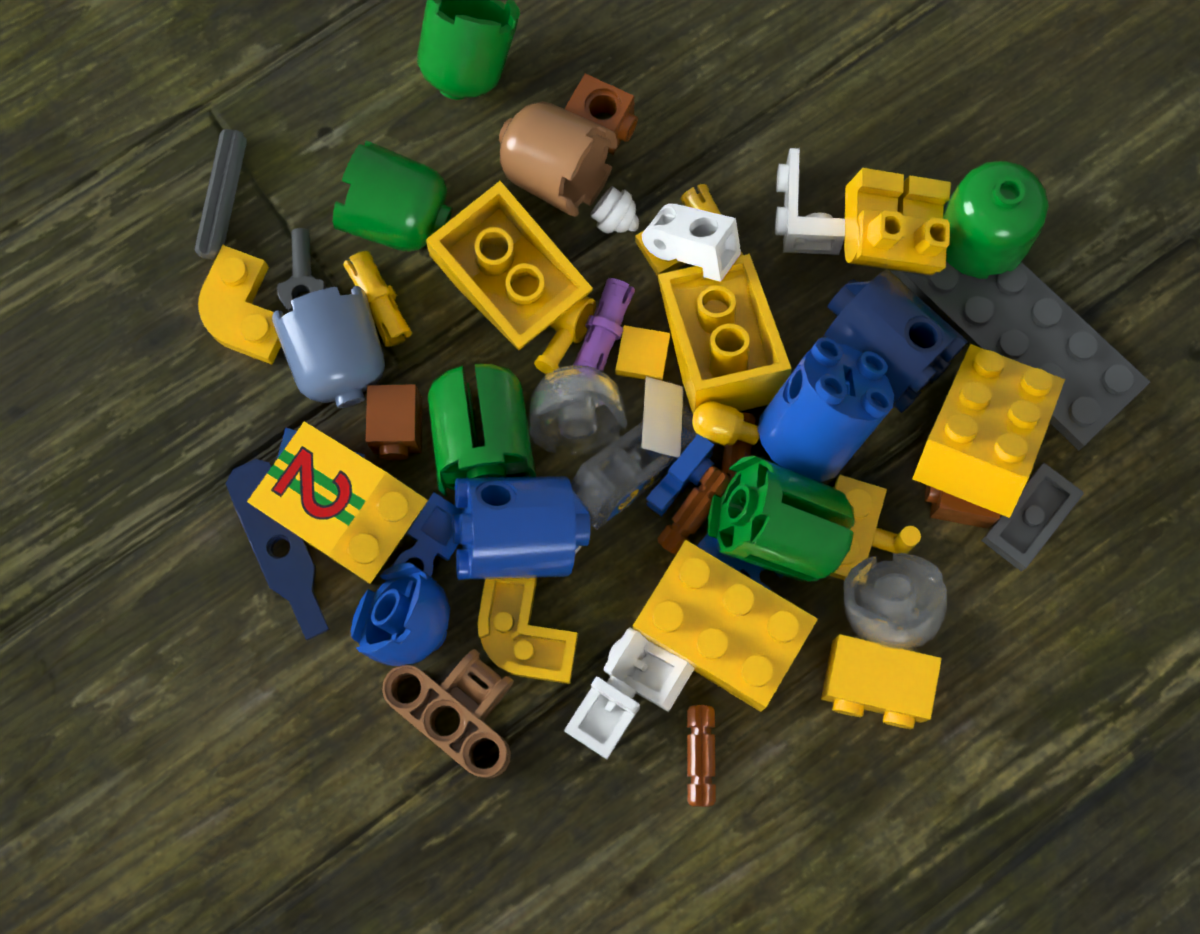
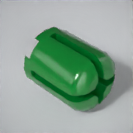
(455, 432)
(782, 521)

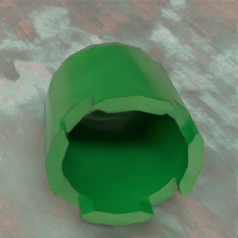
(466, 45)
(391, 199)
(994, 218)

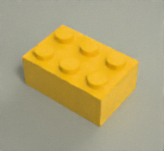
(989, 430)
(724, 625)

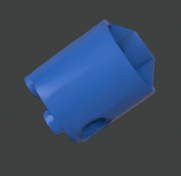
(826, 409)
(518, 527)

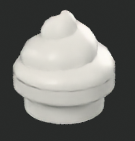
(615, 212)

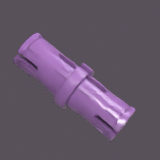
(605, 324)

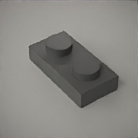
(1035, 518)

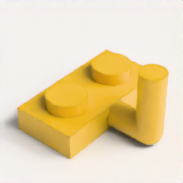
(867, 506)

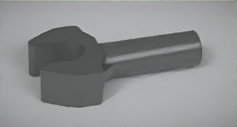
(301, 263)

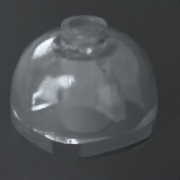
(576, 409)
(896, 601)

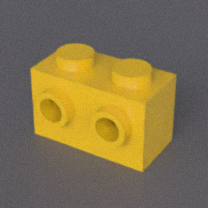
(881, 681)

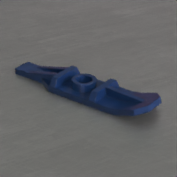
(287, 575)

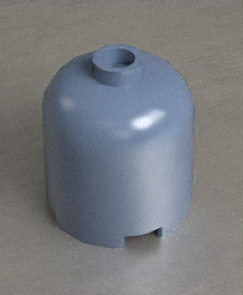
(331, 345)

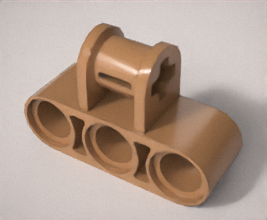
(464, 696)

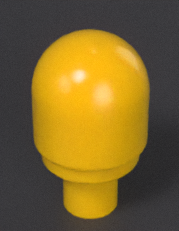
(723, 424)

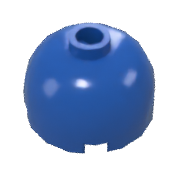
(403, 618)

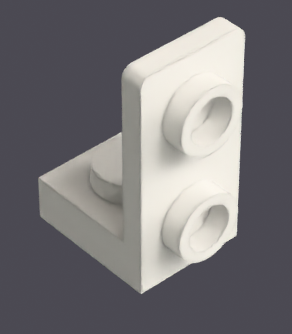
(810, 234)

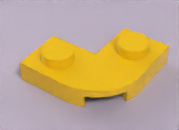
(228, 307)
(514, 642)

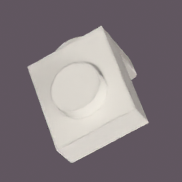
(648, 669)
(604, 715)

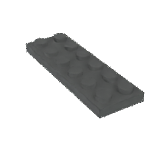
(1034, 326)

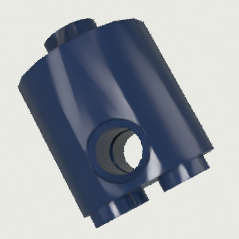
(898, 327)

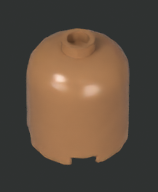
(556, 155)

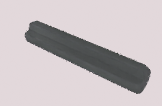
(220, 193)

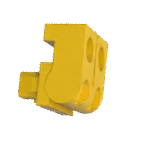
(896, 222)

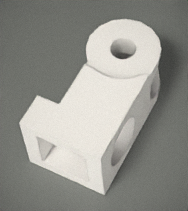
(694, 238)

